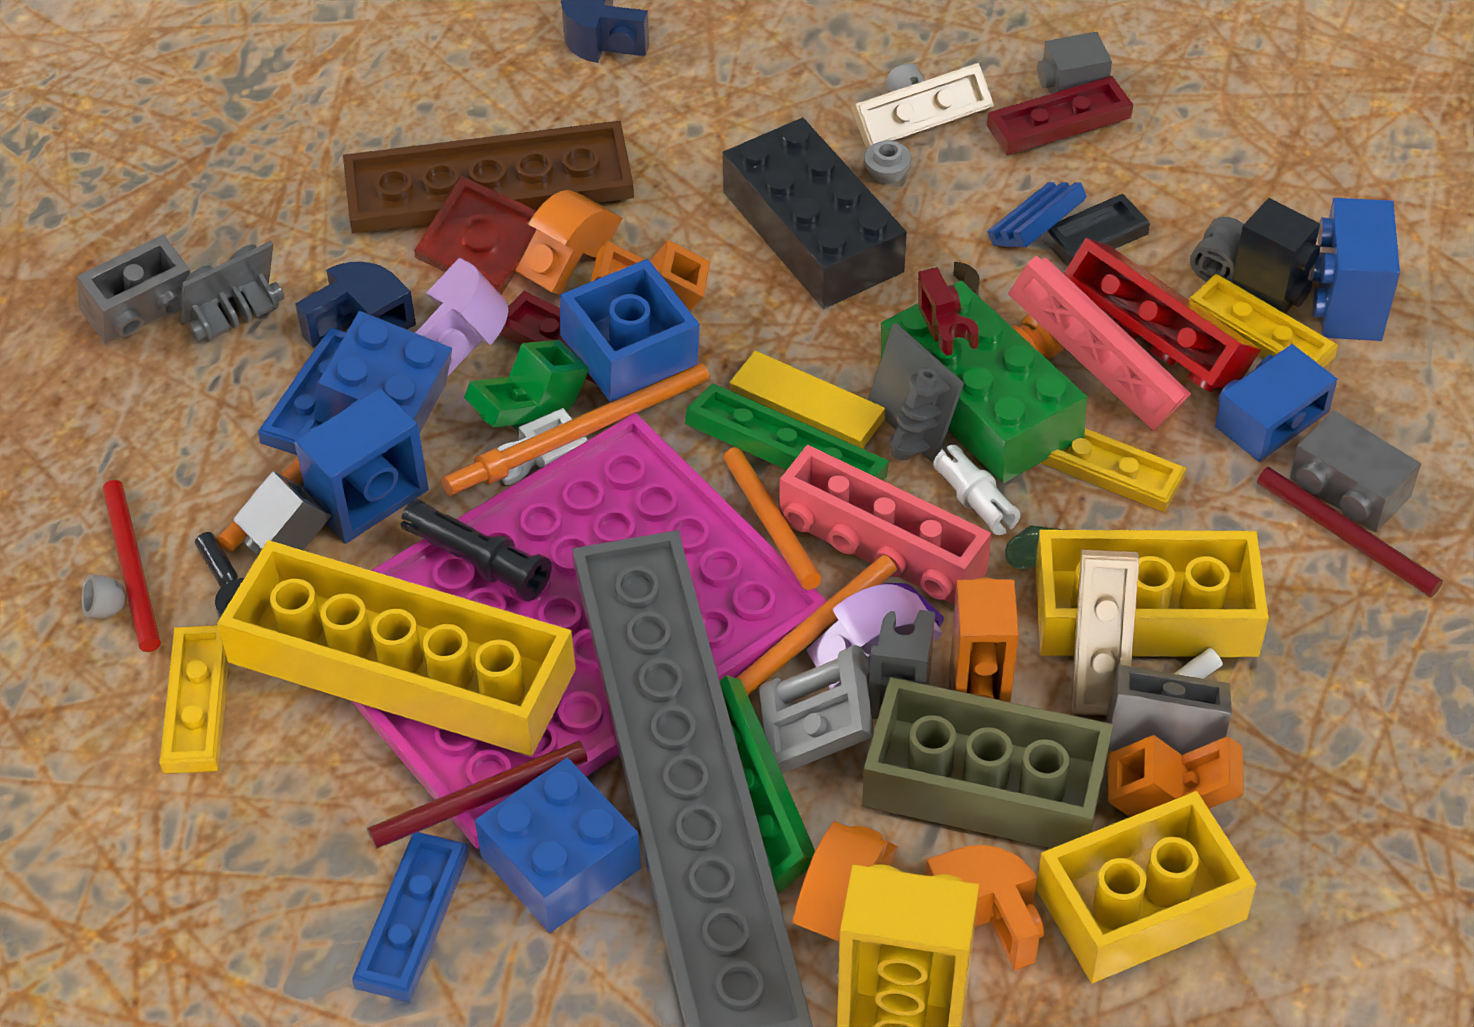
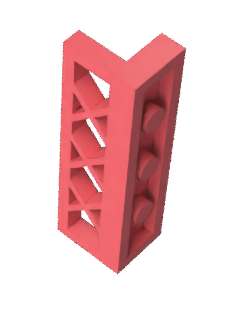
(1098, 342)

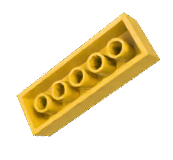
(398, 647)

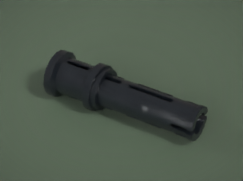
(493, 556)

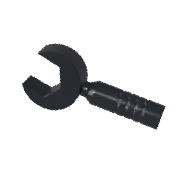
(220, 568)

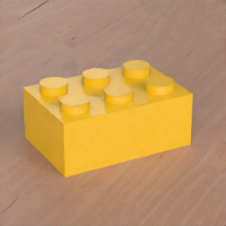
(1144, 886)

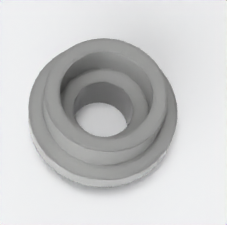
(887, 161)

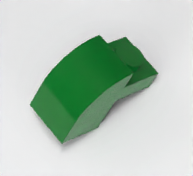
(540, 382)

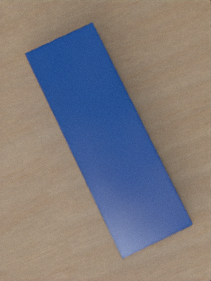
(296, 408)
(411, 917)

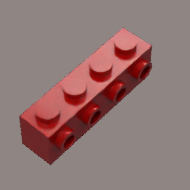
(1161, 316)

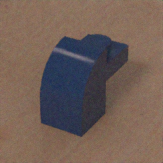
(600, 27)
(350, 290)

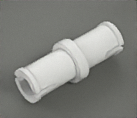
(976, 489)

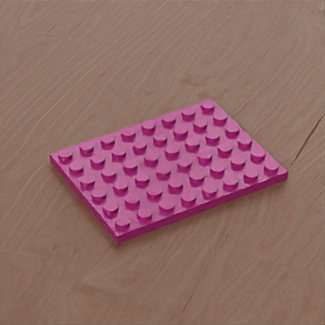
(597, 493)

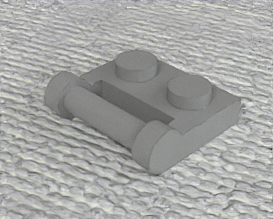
(824, 721)

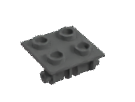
(216, 287)
(916, 396)

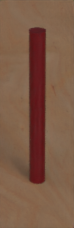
(1350, 532)
(471, 796)

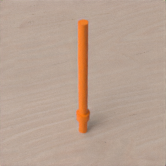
(495, 464)

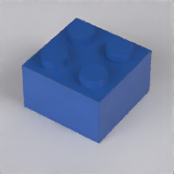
(1356, 269)
(629, 329)
(388, 358)
(363, 464)
(558, 844)

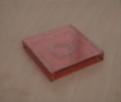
(479, 229)

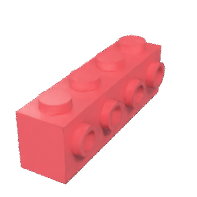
(876, 518)

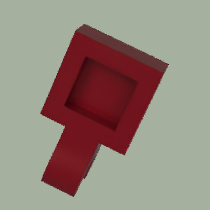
(941, 311)

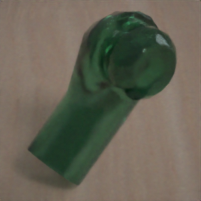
(1022, 548)

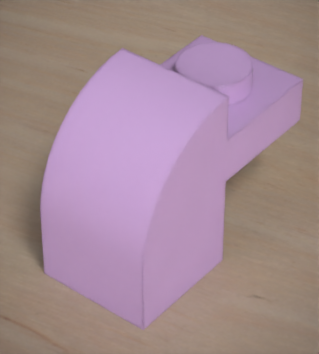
(466, 312)
(861, 621)

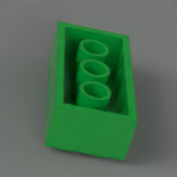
(1012, 397)

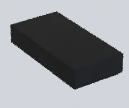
(1109, 222)

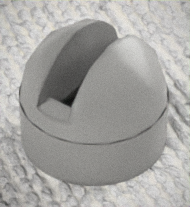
(902, 75)
(102, 596)

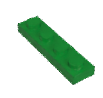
(771, 433)
(778, 819)

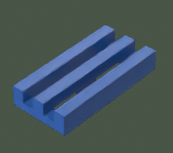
(1037, 214)

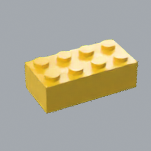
(1190, 590)
(905, 949)

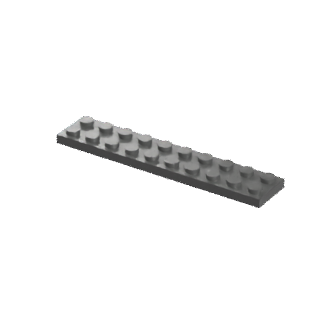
(688, 787)

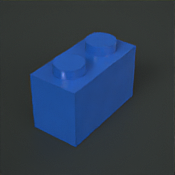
(1275, 402)

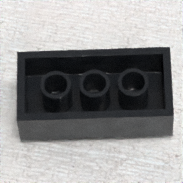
(814, 212)

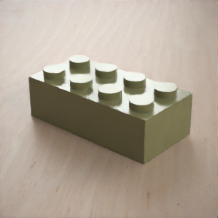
(985, 764)

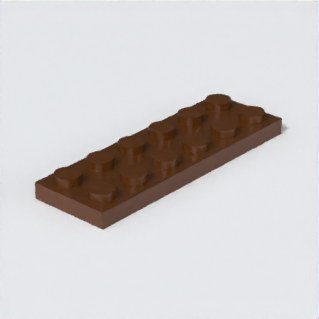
(413, 182)

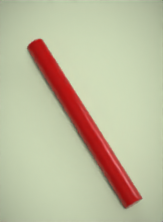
(131, 566)

